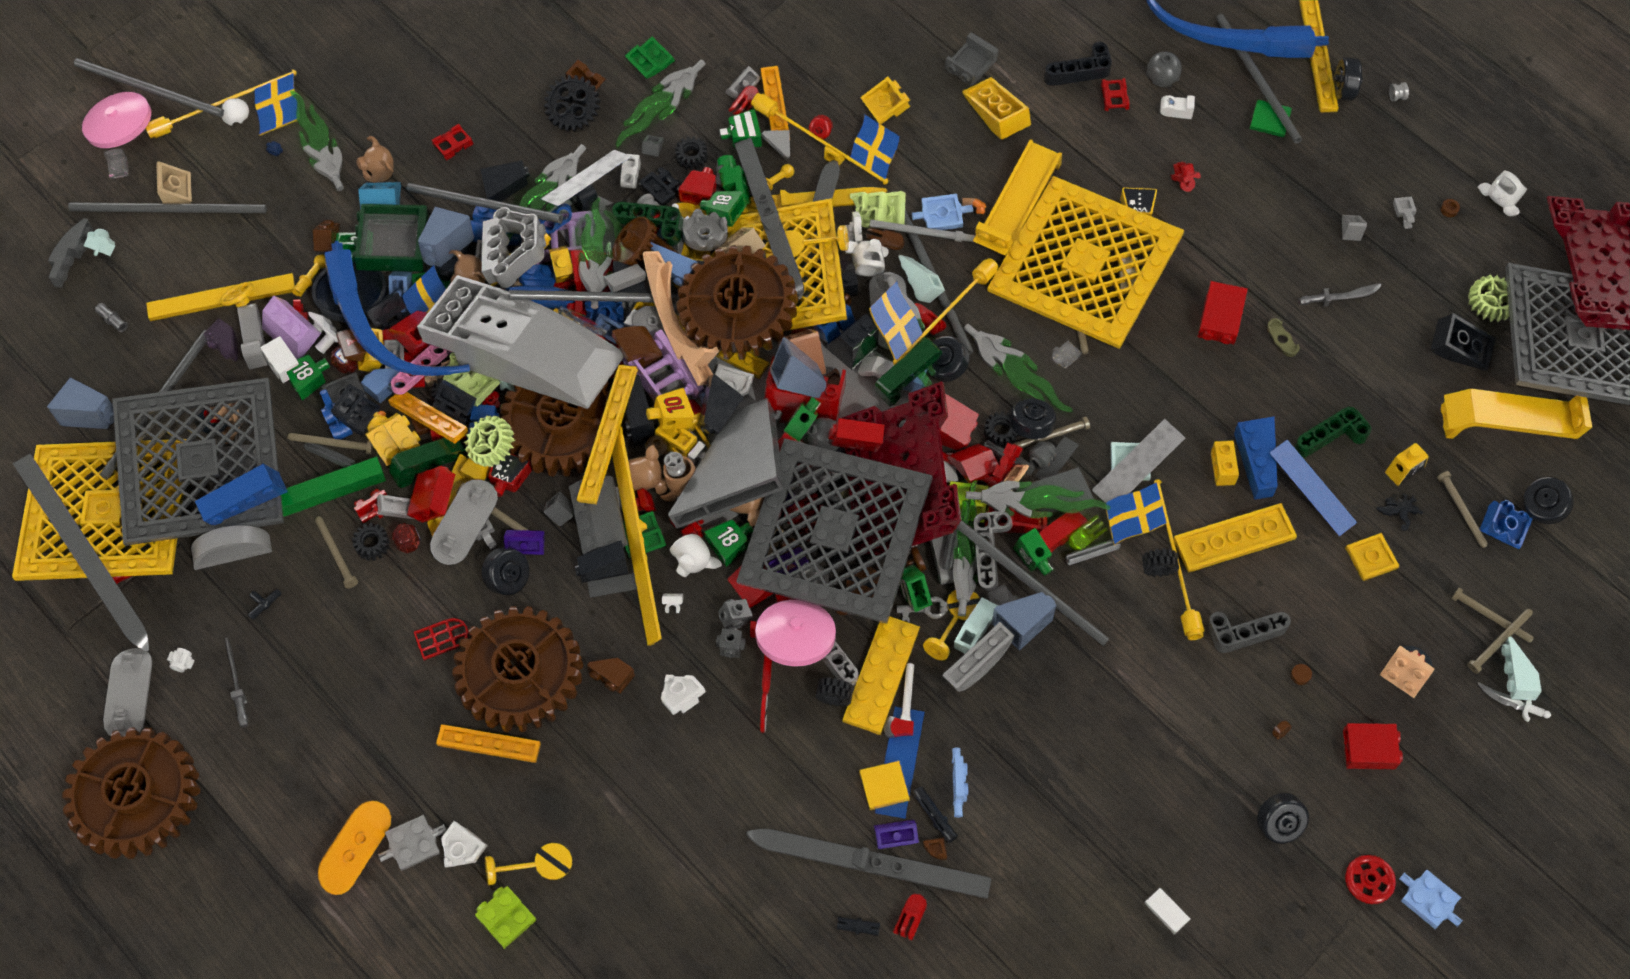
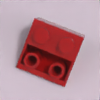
(408, 334)

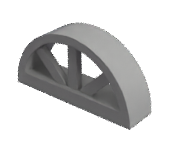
(229, 545)
(979, 658)

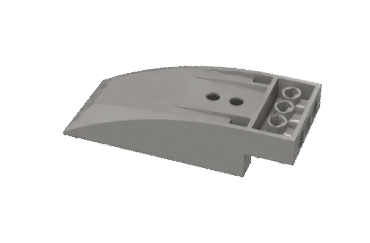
(520, 342)

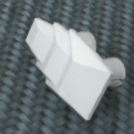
(323, 324)

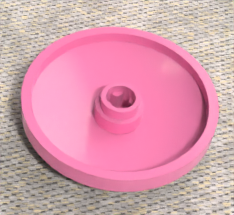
(116, 120)
(795, 633)

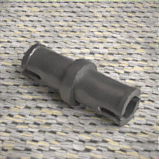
(111, 317)

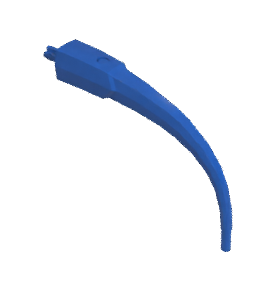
(1272, 42)
(345, 294)

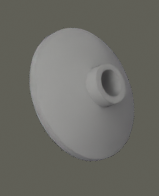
(642, 318)

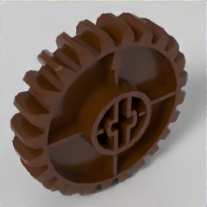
(752, 324)
(551, 430)
(520, 698)
(131, 793)

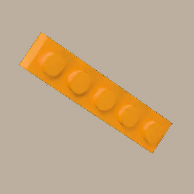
(773, 90)
(429, 416)
(488, 743)

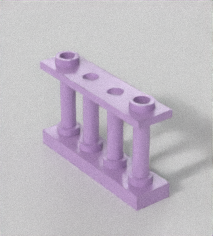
(576, 221)
(680, 368)

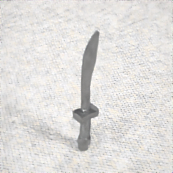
(1326, 297)
(237, 695)

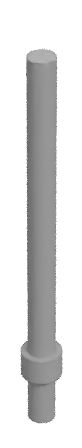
(958, 236)

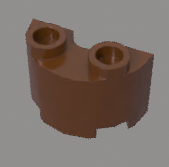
(582, 70)

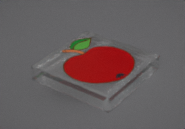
(583, 320)

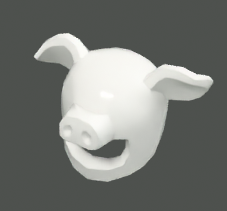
(1505, 192)
(868, 257)
(692, 555)

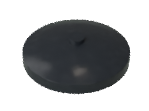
(370, 287)

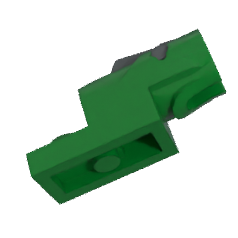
(731, 176)

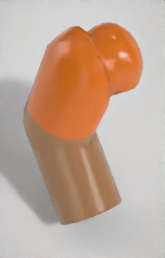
(980, 206)

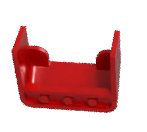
(789, 401)

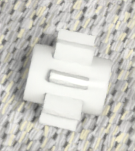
(180, 660)

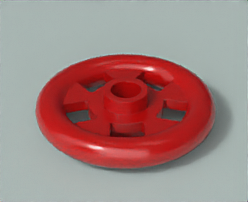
(1356, 889)

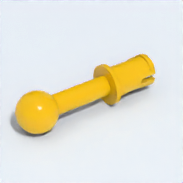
(785, 172)
(306, 280)

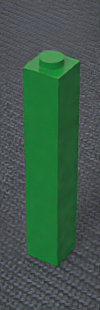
(332, 486)

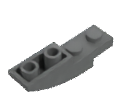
(67, 249)

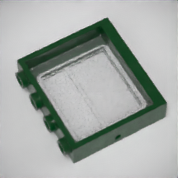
(389, 237)

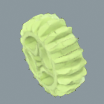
(1490, 303)
(496, 441)

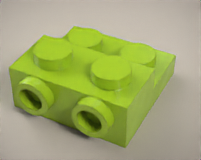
(504, 916)

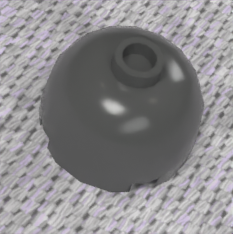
(1164, 69)
(819, 433)

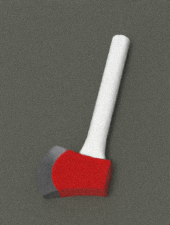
(904, 726)

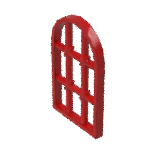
(433, 635)

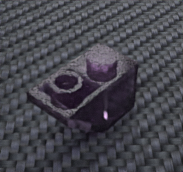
(223, 338)

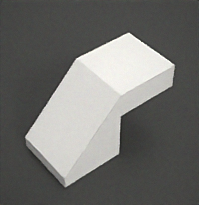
(874, 366)

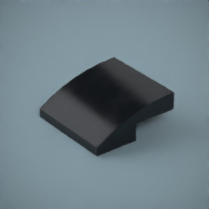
(354, 409)

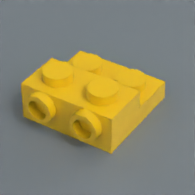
(886, 100)
(392, 437)

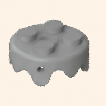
(699, 224)

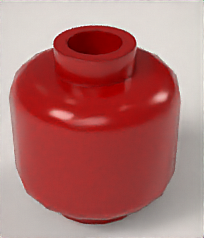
(825, 126)

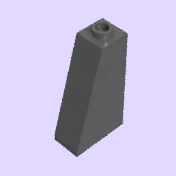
(1070, 480)

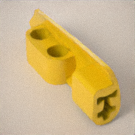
(465, 471)

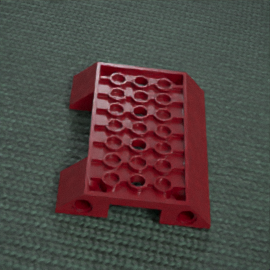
(1591, 291)
(922, 440)

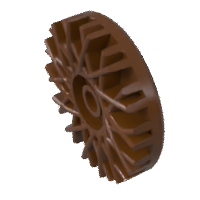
(633, 240)

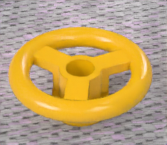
(237, 296)

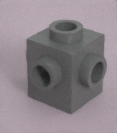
(735, 613)
(730, 642)

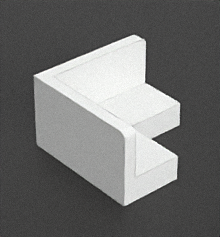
(279, 358)

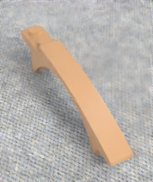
(660, 283)

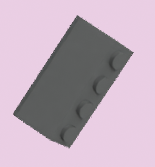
(600, 522)

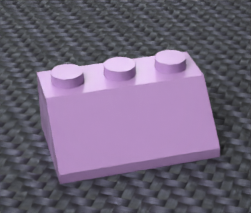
(285, 321)

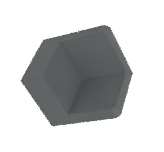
(559, 509)

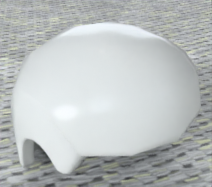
(235, 111)

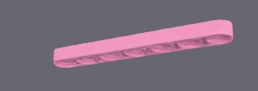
(410, 381)

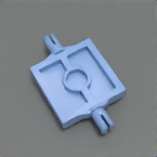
(942, 212)
(960, 789)
(1431, 899)

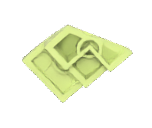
(880, 207)
(471, 382)

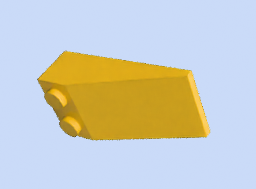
(998, 108)

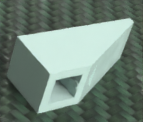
(924, 282)
(975, 626)
(1522, 676)

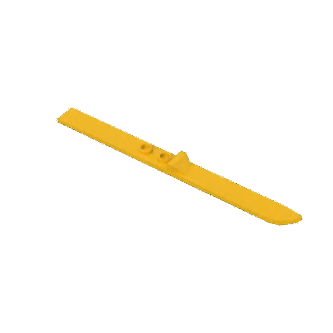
(840, 198)
(634, 531)

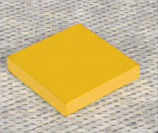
(1372, 557)
(884, 785)

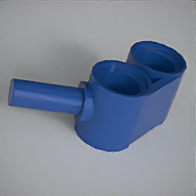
(556, 226)
(336, 427)

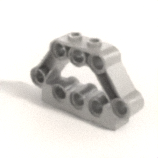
(496, 261)

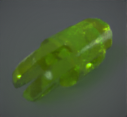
(1084, 536)

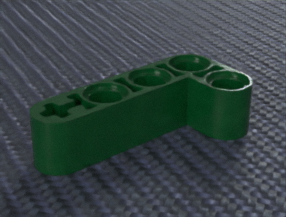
(626, 211)
(905, 371)
(1329, 434)
(422, 458)

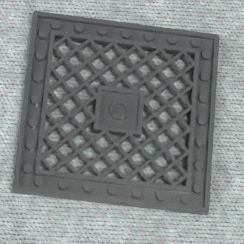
(1575, 336)
(194, 459)
(836, 531)

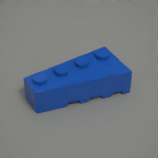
(1255, 443)
(241, 494)

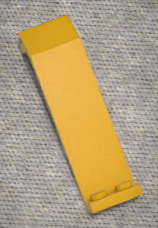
(1018, 198)
(1515, 413)

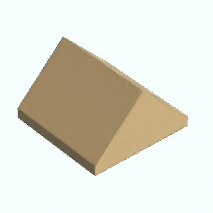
(173, 184)

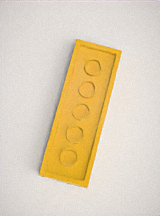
(1234, 537)
(881, 675)

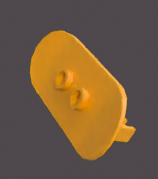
(353, 847)

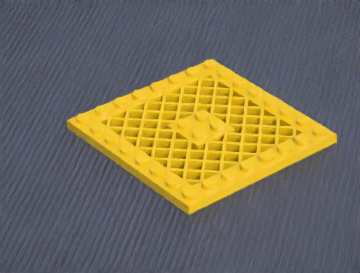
(828, 252)
(1086, 261)
(99, 509)

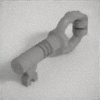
(906, 609)

